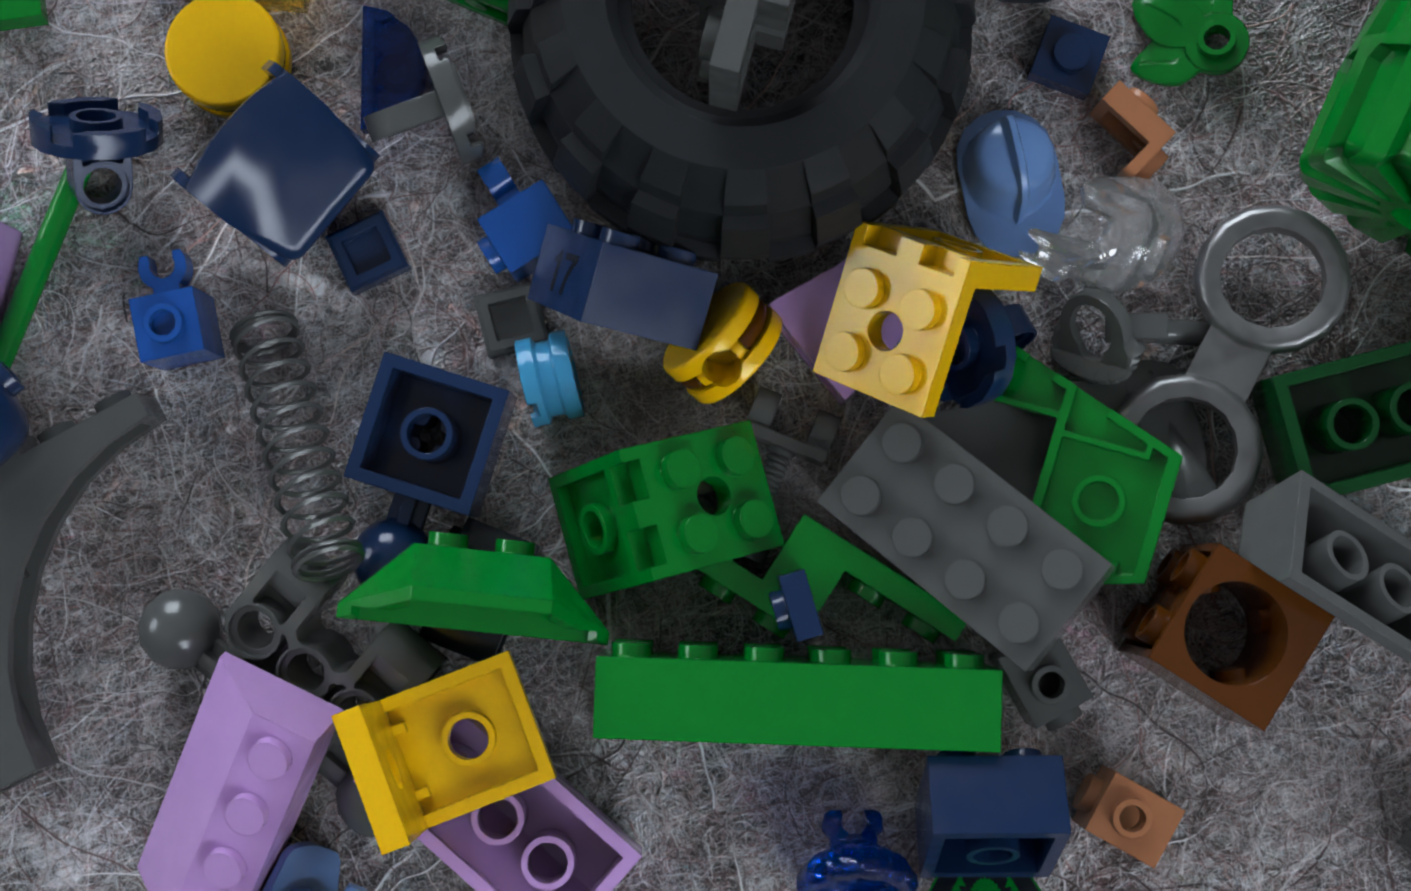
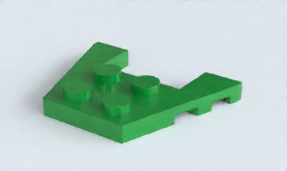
(1099, 472)

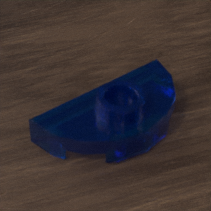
(390, 63)

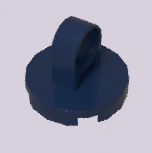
(97, 136)
(986, 350)

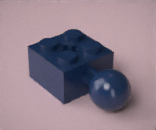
(396, 459)

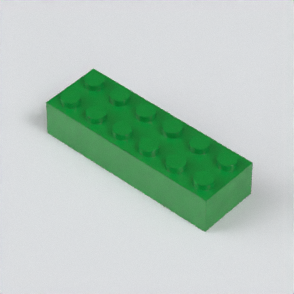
(798, 699)

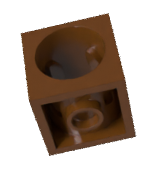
(1278, 643)

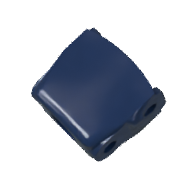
(280, 167)

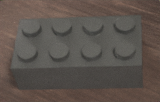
(966, 536)

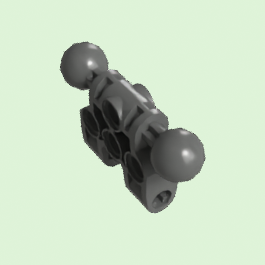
(186, 630)

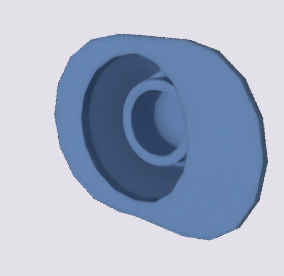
(1009, 180)

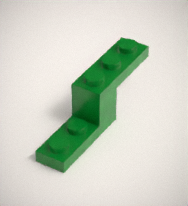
(825, 560)

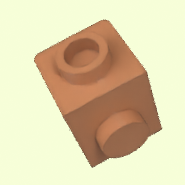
(1134, 123)

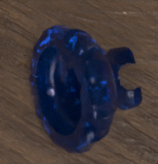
(856, 860)

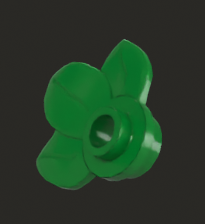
(1179, 38)

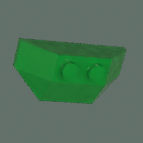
(476, 592)

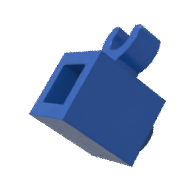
(518, 222)
(177, 321)

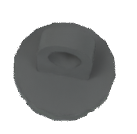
(446, 101)

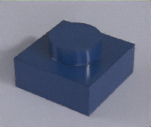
(1068, 57)
(795, 606)

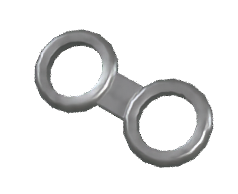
(1238, 350)

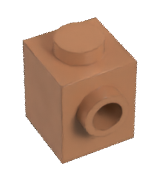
(1126, 814)

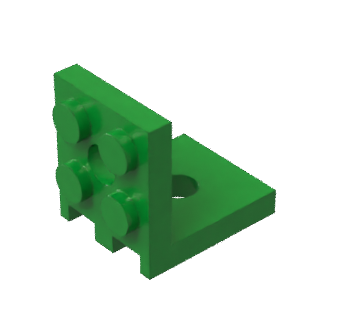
(640, 516)

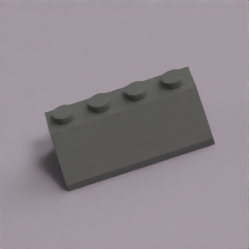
(1333, 557)

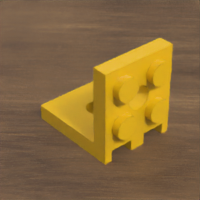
(929, 286)
(406, 756)

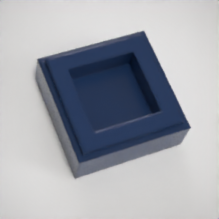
(368, 252)

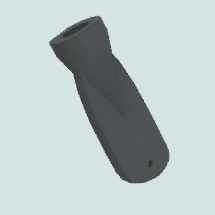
(1178, 428)

